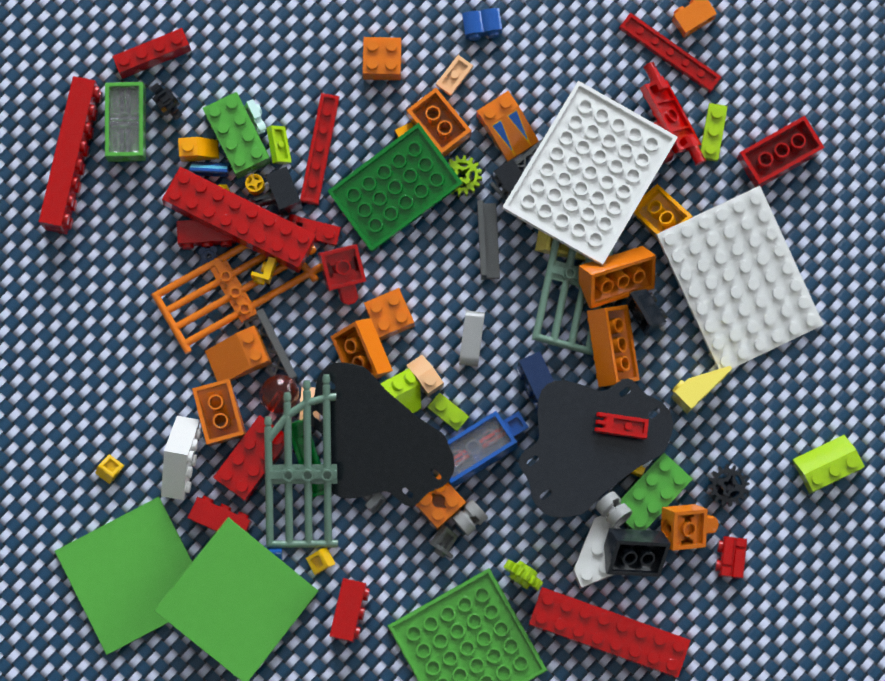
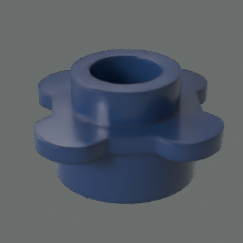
(204, 251)

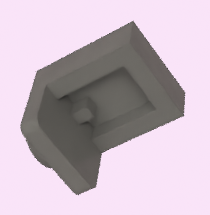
(443, 541)

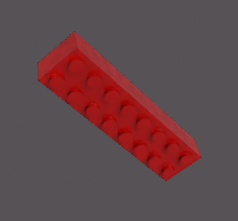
(70, 155)
(239, 219)
(609, 632)

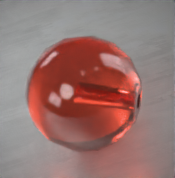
(273, 391)

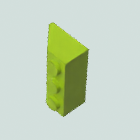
(405, 389)
(828, 464)

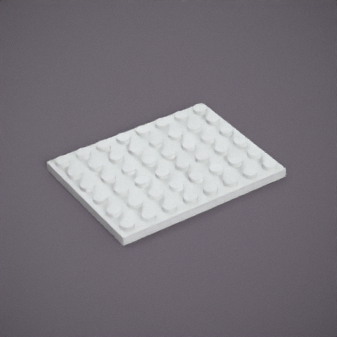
(589, 173)
(739, 279)

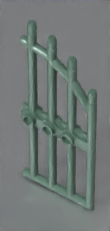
(567, 274)
(300, 473)

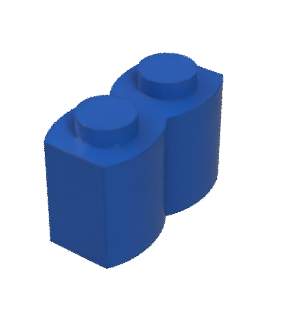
(482, 23)

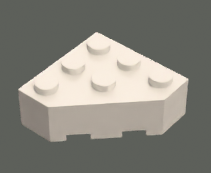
(180, 457)
(591, 560)

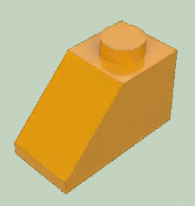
(198, 149)

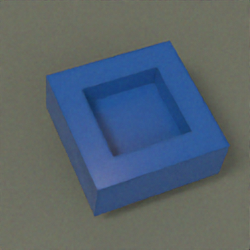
(516, 424)

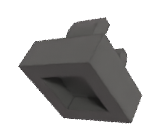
(374, 502)

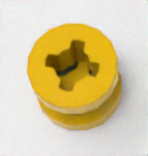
(254, 180)

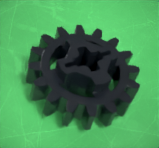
(166, 101)
(719, 482)

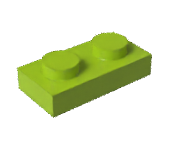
(278, 145)
(448, 412)

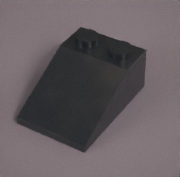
(645, 311)

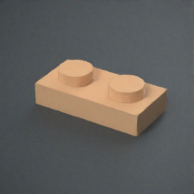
(454, 75)

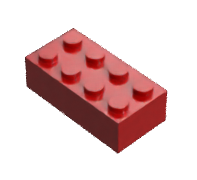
(780, 152)
(246, 464)

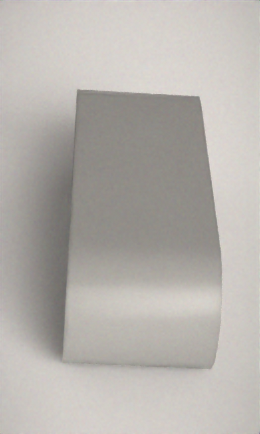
(471, 338)

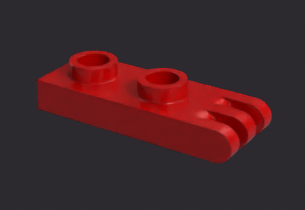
(622, 425)

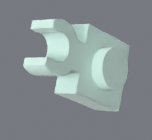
(255, 112)

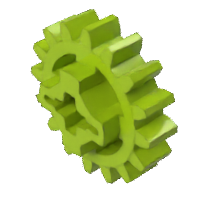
(468, 170)
(523, 574)

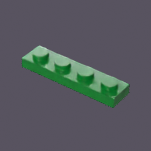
(298, 444)

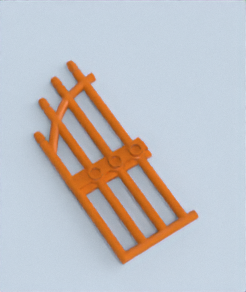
(233, 290)

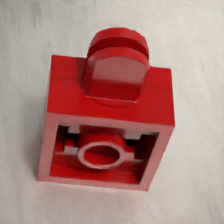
(342, 271)

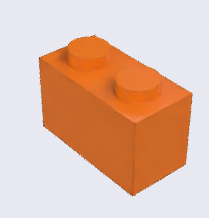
(693, 16)

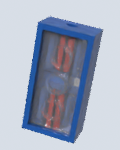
(480, 447)

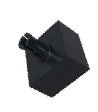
(281, 193)

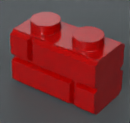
(732, 557)

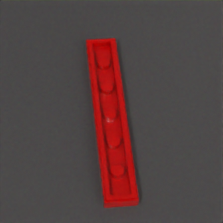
(670, 52)
(319, 149)

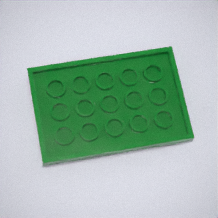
(395, 187)

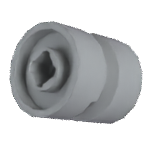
(611, 507)
(469, 517)

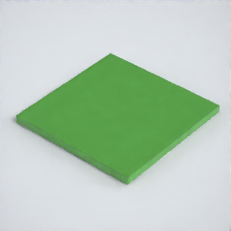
(126, 573)
(236, 600)
(468, 636)

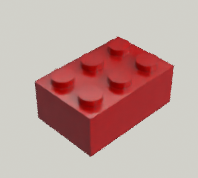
(349, 610)

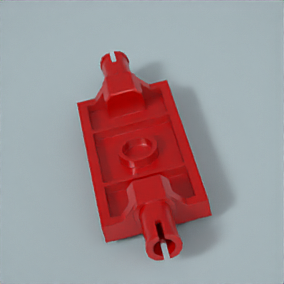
(670, 114)

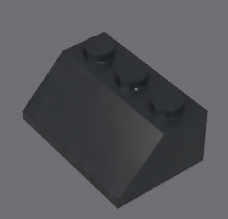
(635, 552)

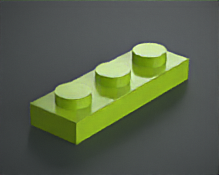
(713, 131)

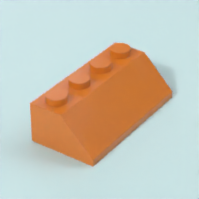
(617, 276)
(612, 345)

